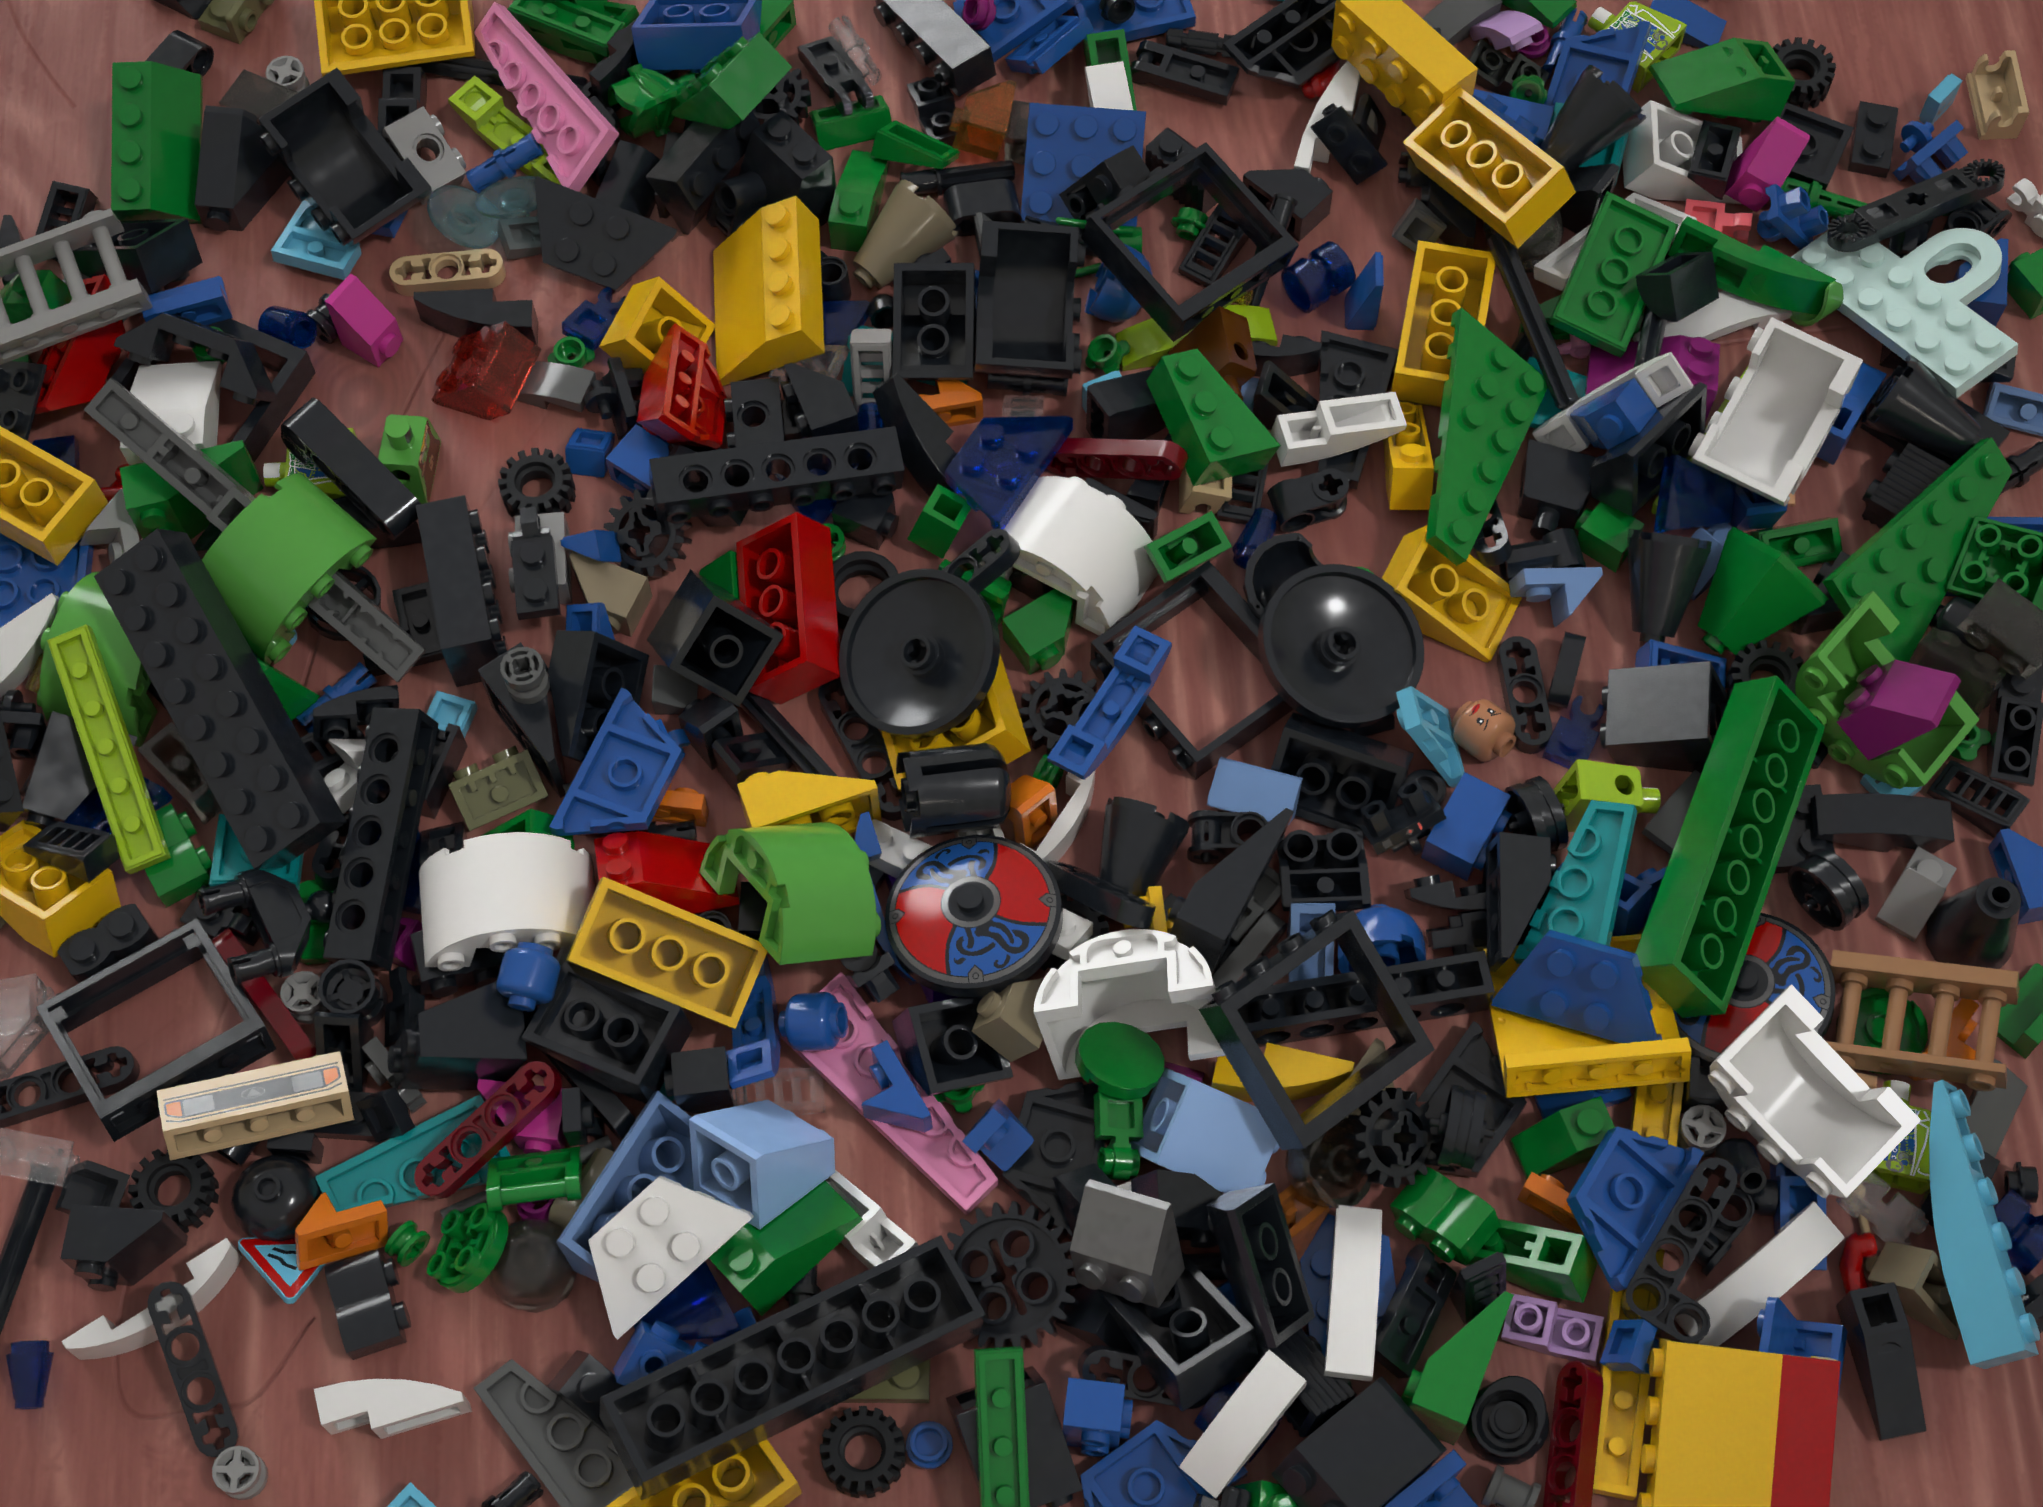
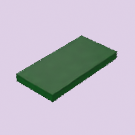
(1602, 290)

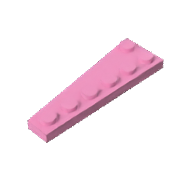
(558, 111)
(936, 1153)

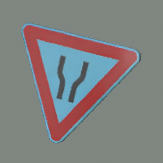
(278, 1266)

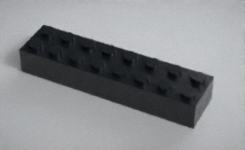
(220, 699)
(790, 1366)

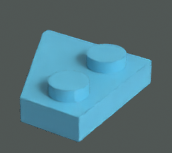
(312, 249)
(1432, 731)

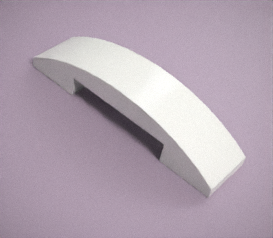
(1724, 317)
(1659, 378)
(1070, 820)
(1765, 1274)
(104, 1339)

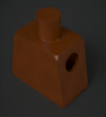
(1226, 344)

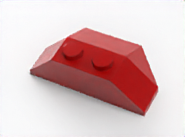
(79, 364)
(683, 393)

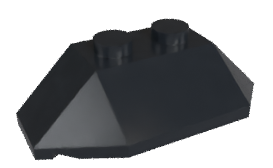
(1287, 42)

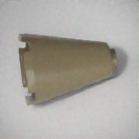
(901, 234)

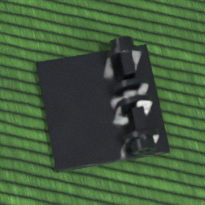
(19, 395)

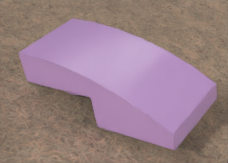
(1507, 29)
(1553, 1330)

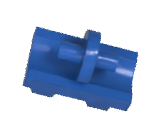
(1919, 139)
(1791, 217)

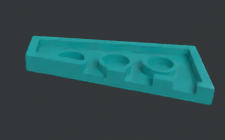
(1590, 881)
(389, 1168)

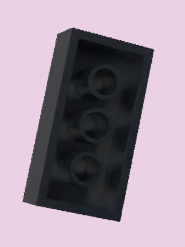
(461, 587)

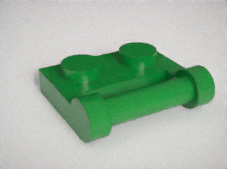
(534, 1177)

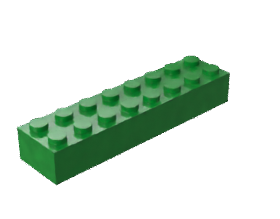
(1729, 848)

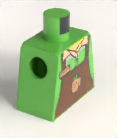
(411, 447)

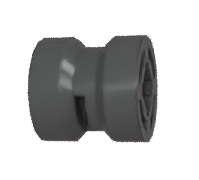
(526, 685)

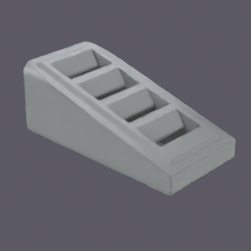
(869, 346)

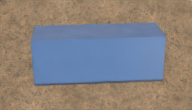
(652, 1148)

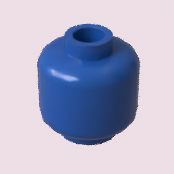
(528, 976)
(813, 1021)

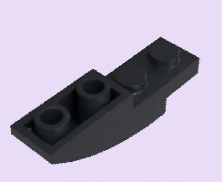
(2015, 729)

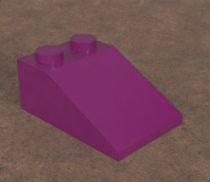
(1695, 355)

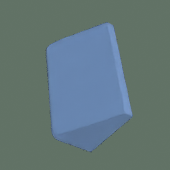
(2015, 408)
(1253, 789)

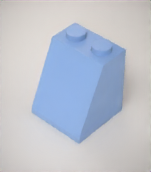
(1205, 1134)
(758, 1158)

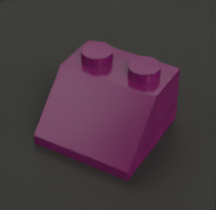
(1895, 705)

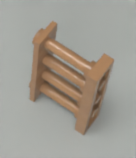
(1946, 984)

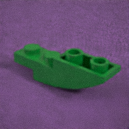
(1754, 274)

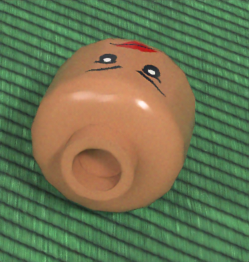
(1484, 730)

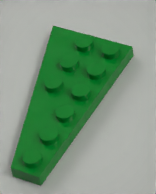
(1481, 428)
(1919, 547)

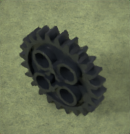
(1044, 1258)

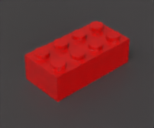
(791, 585)

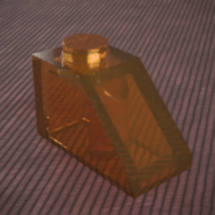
(984, 120)

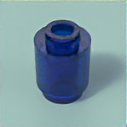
(289, 326)

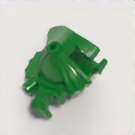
(649, 98)

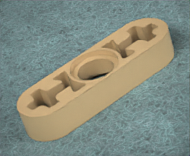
(436, 261)

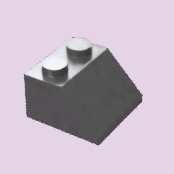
(1126, 1244)

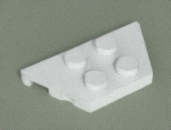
(657, 1246)

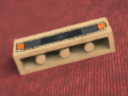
(254, 1105)

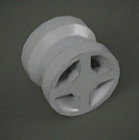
(287, 72)
(298, 989)
(1705, 1122)
(233, 1465)

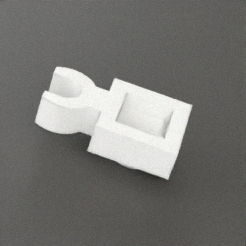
(2030, 202)

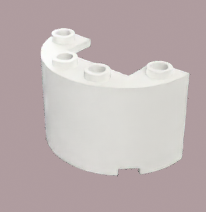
(1777, 412)
(1083, 548)
(503, 894)
(1130, 980)
(1807, 1100)

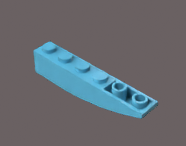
(1973, 1242)

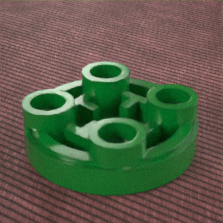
(468, 1248)

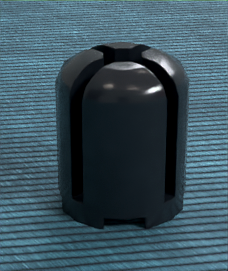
(953, 789)

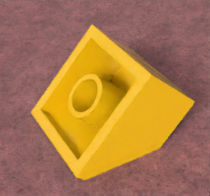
(646, 319)

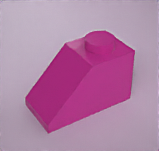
(1765, 163)
(363, 322)
(543, 1132)

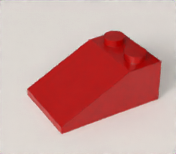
(660, 868)

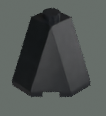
(234, 170)

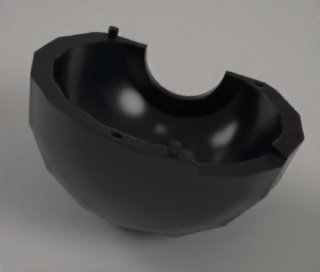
(1273, 565)

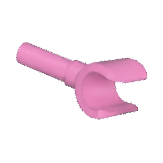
(1576, 347)

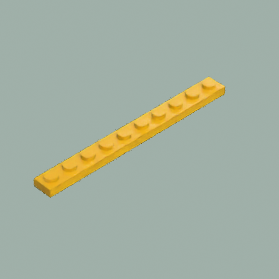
(1624, 1392)

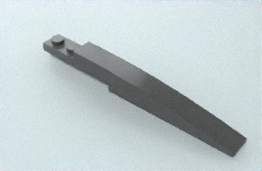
(223, 499)

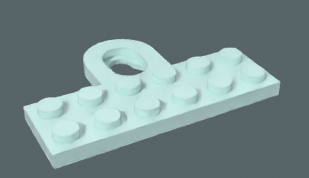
(1916, 315)

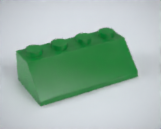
(155, 141)

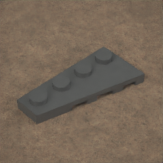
(555, 1439)

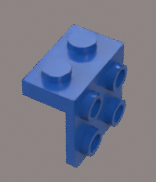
(1788, 1336)

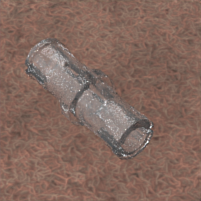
(855, 47)

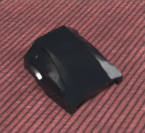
(1324, 869)

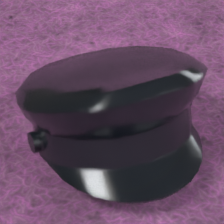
(1508, 1421)

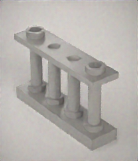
(85, 310)

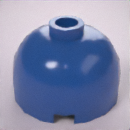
(1110, 298)
(1393, 935)

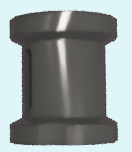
(1509, 1491)

